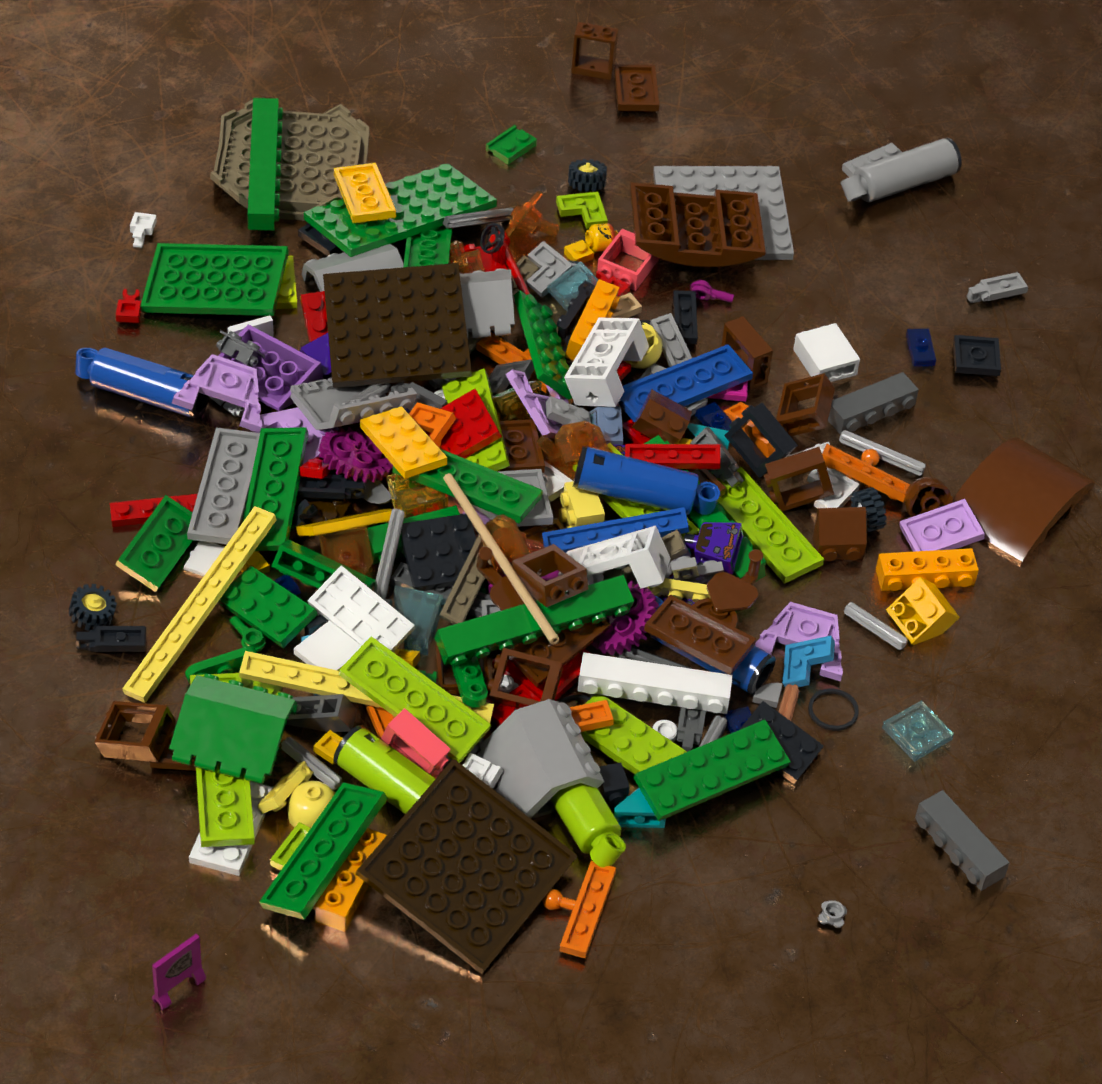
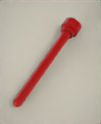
(514, 269)

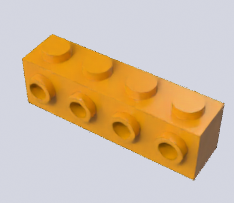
(599, 305)
(940, 567)
(346, 889)

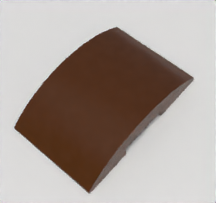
(697, 227)
(1021, 496)

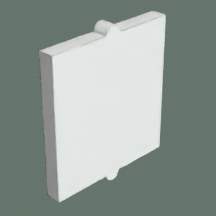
(203, 557)

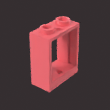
(625, 243)
(416, 743)

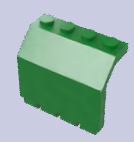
(231, 727)

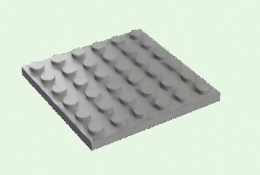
(756, 179)

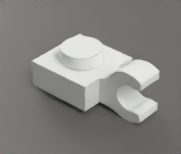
(142, 225)

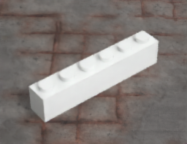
(655, 683)

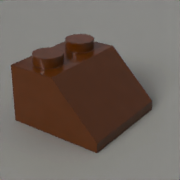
(662, 418)
(840, 533)

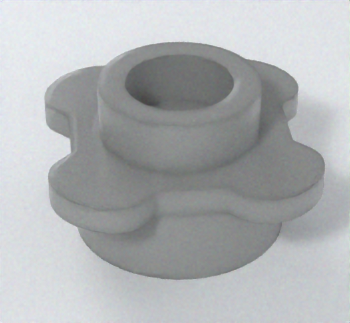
(835, 908)

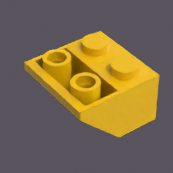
(922, 612)

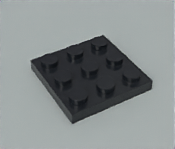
(437, 550)

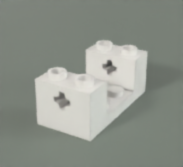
(594, 373)
(640, 549)

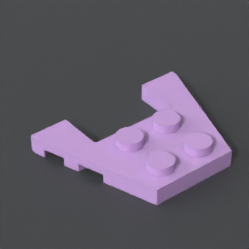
(227, 382)
(535, 403)
(292, 419)
(800, 624)

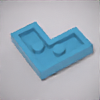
(804, 654)

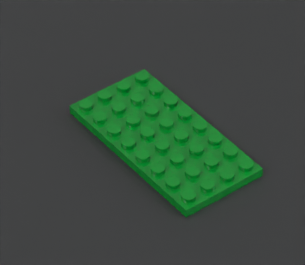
(419, 204)

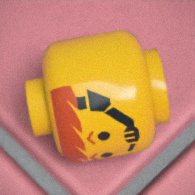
(600, 236)

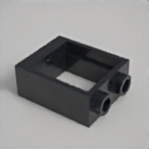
(769, 428)

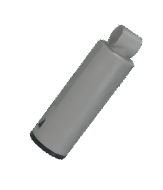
(903, 171)

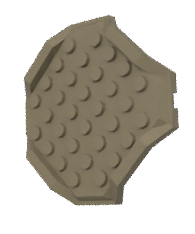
(309, 153)

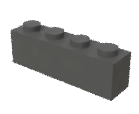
(873, 403)
(961, 840)

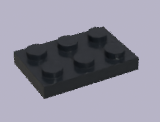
(796, 743)

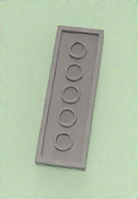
(224, 486)

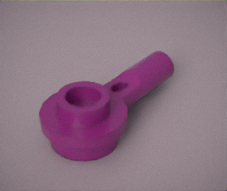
(705, 292)

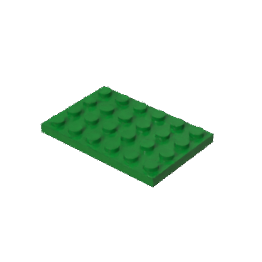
(215, 279)

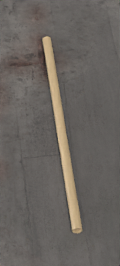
(501, 559)

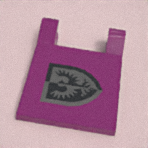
(175, 967)

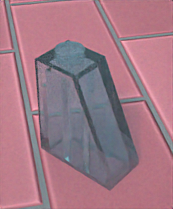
(423, 611)

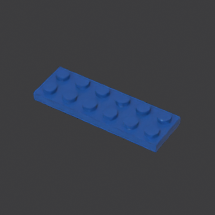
(688, 380)

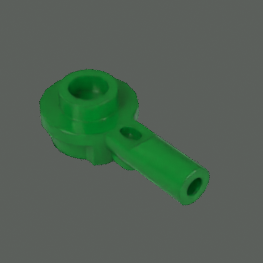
(250, 636)

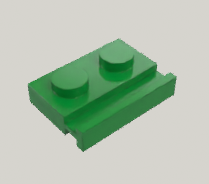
(511, 144)

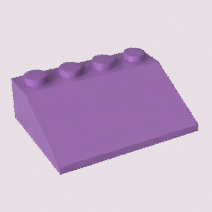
(279, 369)

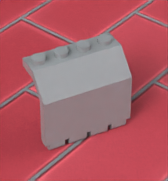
(379, 258)
(488, 302)
(324, 406)
(539, 755)

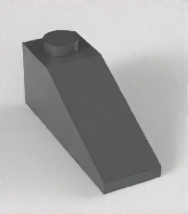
(324, 713)

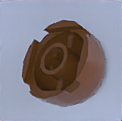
(926, 495)

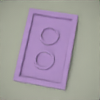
(942, 528)

